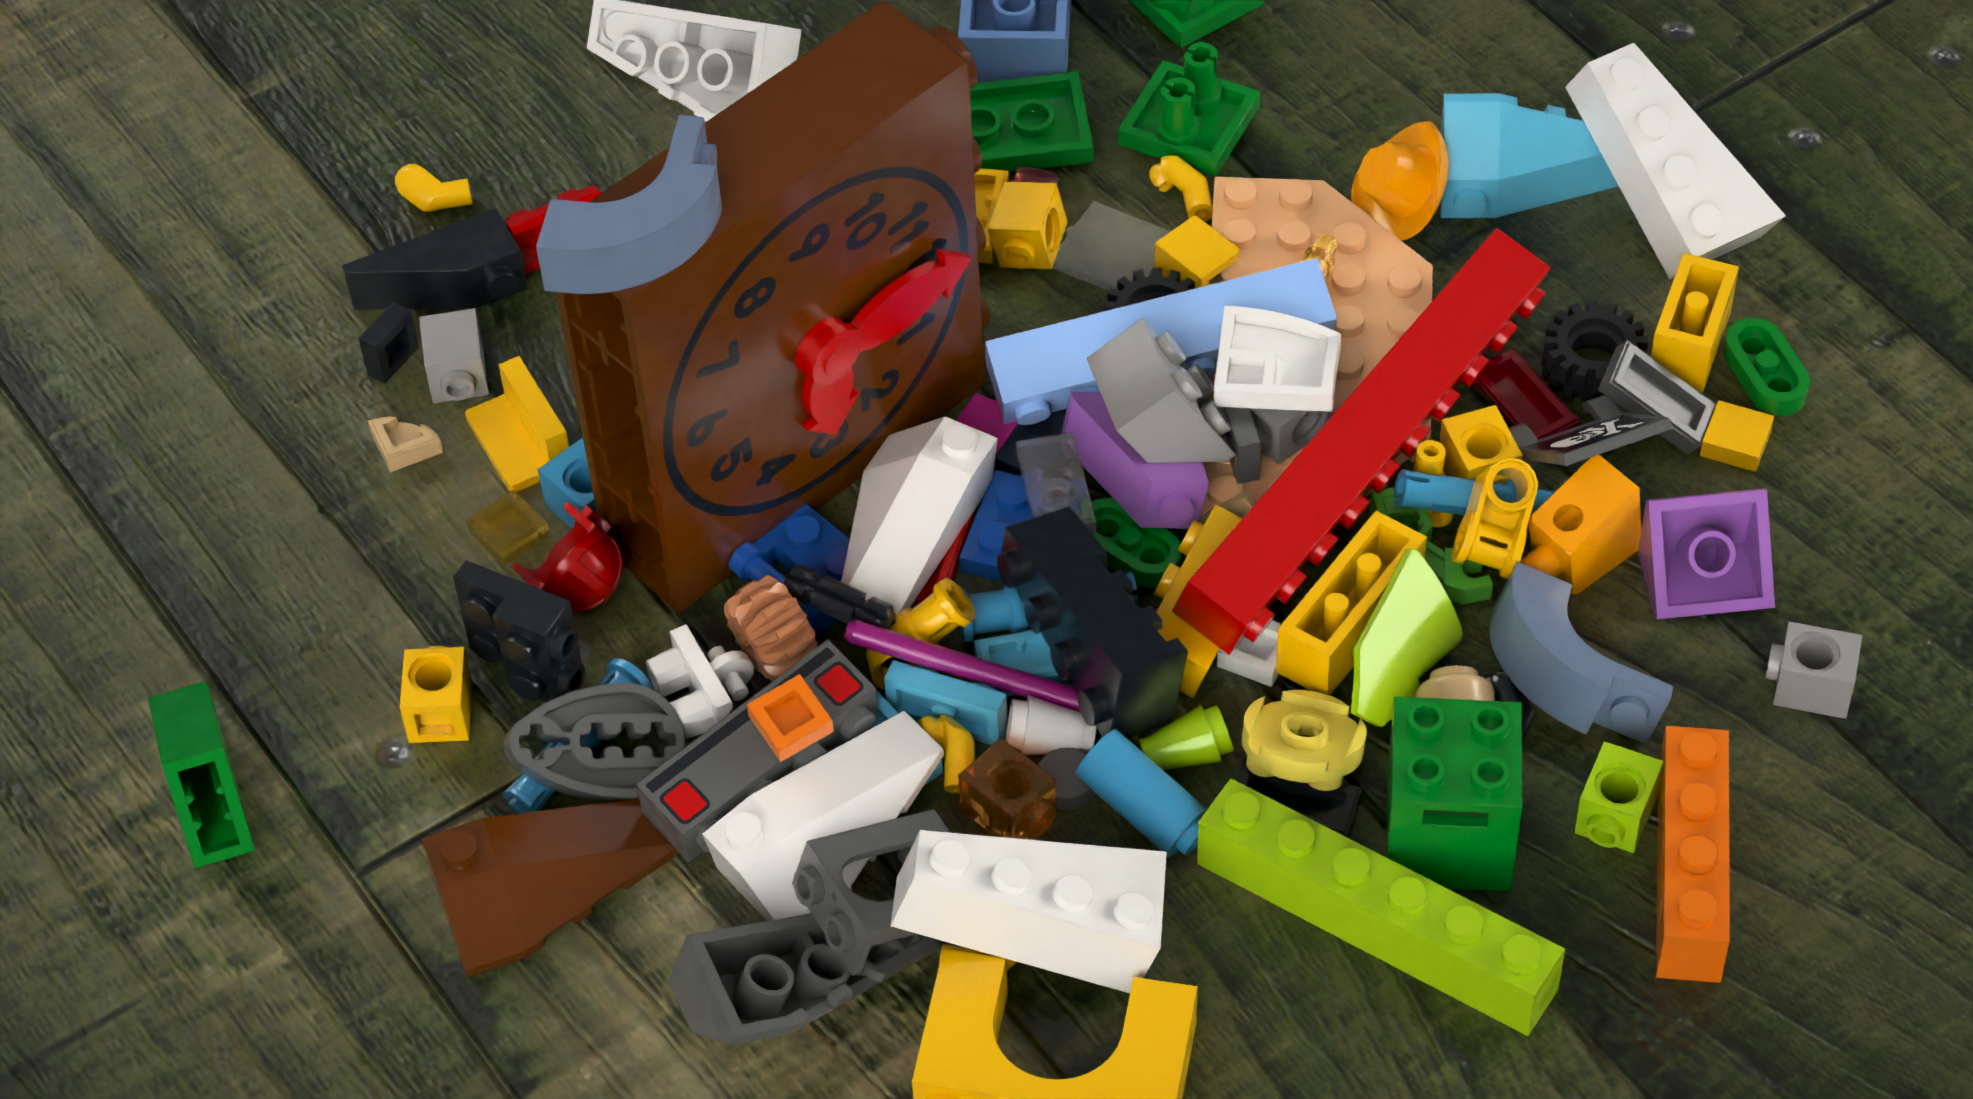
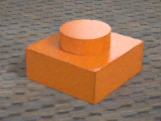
(790, 718)

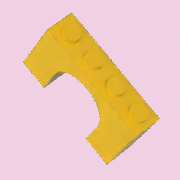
(964, 1021)

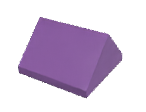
(1707, 553)

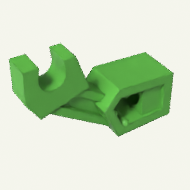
(1452, 575)

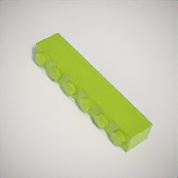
(1380, 906)

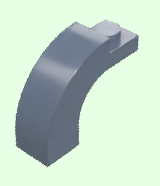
(637, 237)
(1562, 671)

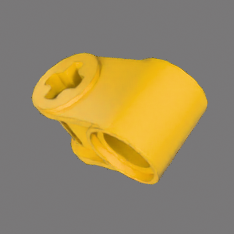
(1494, 529)

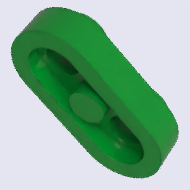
(1775, 375)
(1134, 545)

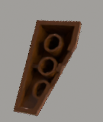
(531, 872)

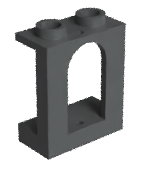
(847, 919)

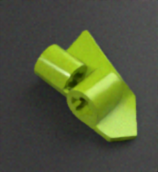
(1402, 639)

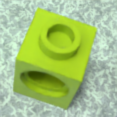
(1621, 777)

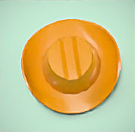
(1403, 179)

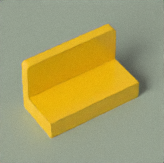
(518, 428)

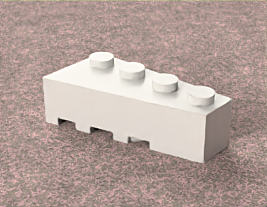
(1668, 161)
(1037, 902)

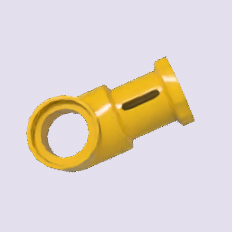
(927, 621)

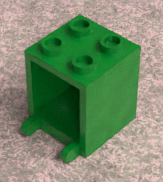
(1455, 790)

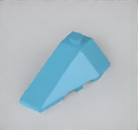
(1515, 157)

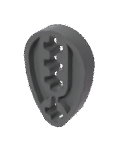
(606, 709)

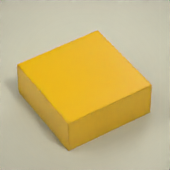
(1737, 436)

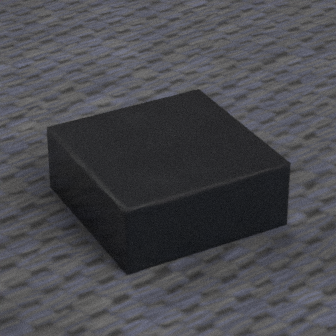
(388, 342)

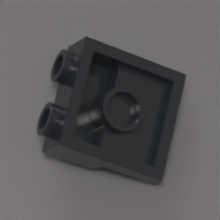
(522, 629)

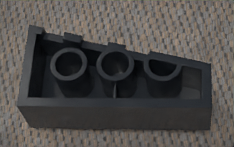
(1091, 623)

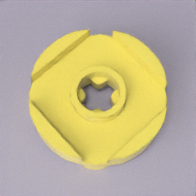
(1278, 750)

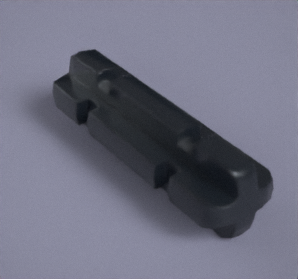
(838, 598)

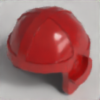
(581, 565)

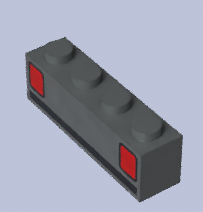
(736, 761)

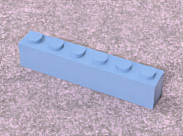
(1042, 366)

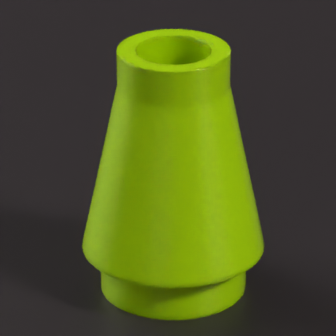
(1190, 740)

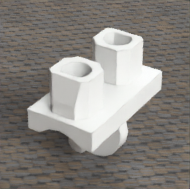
(708, 682)

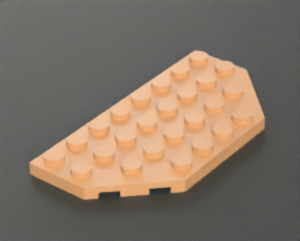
(1373, 285)

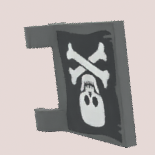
(1607, 432)

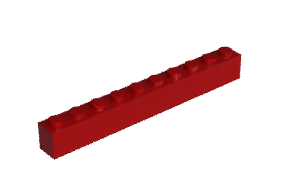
(1360, 444)

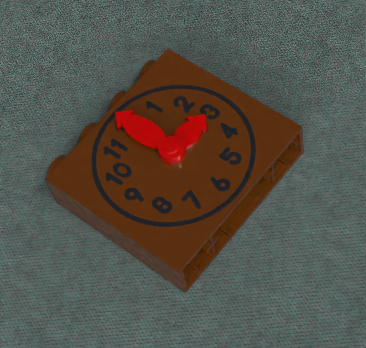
(808, 318)

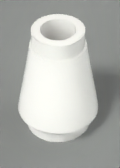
(1042, 727)

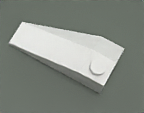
(689, 54)
(914, 507)
(840, 791)

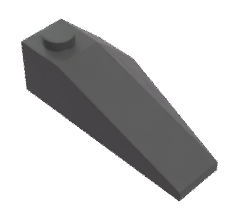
(775, 977)

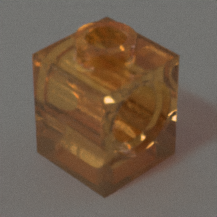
(1003, 774)

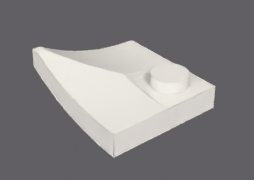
(1275, 362)

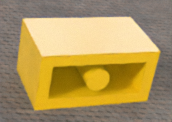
(1695, 318)

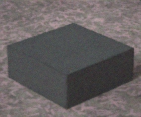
(1245, 444)

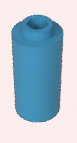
(1142, 794)

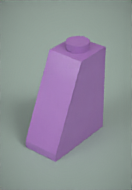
(1149, 492)

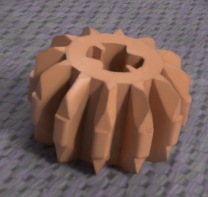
(769, 626)

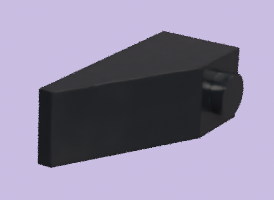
(443, 269)

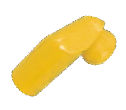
(1193, 185)

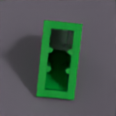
(200, 774)

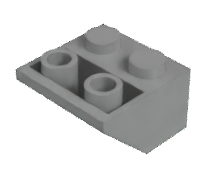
(1159, 399)

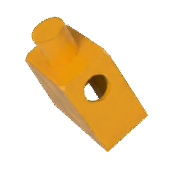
(1586, 526)

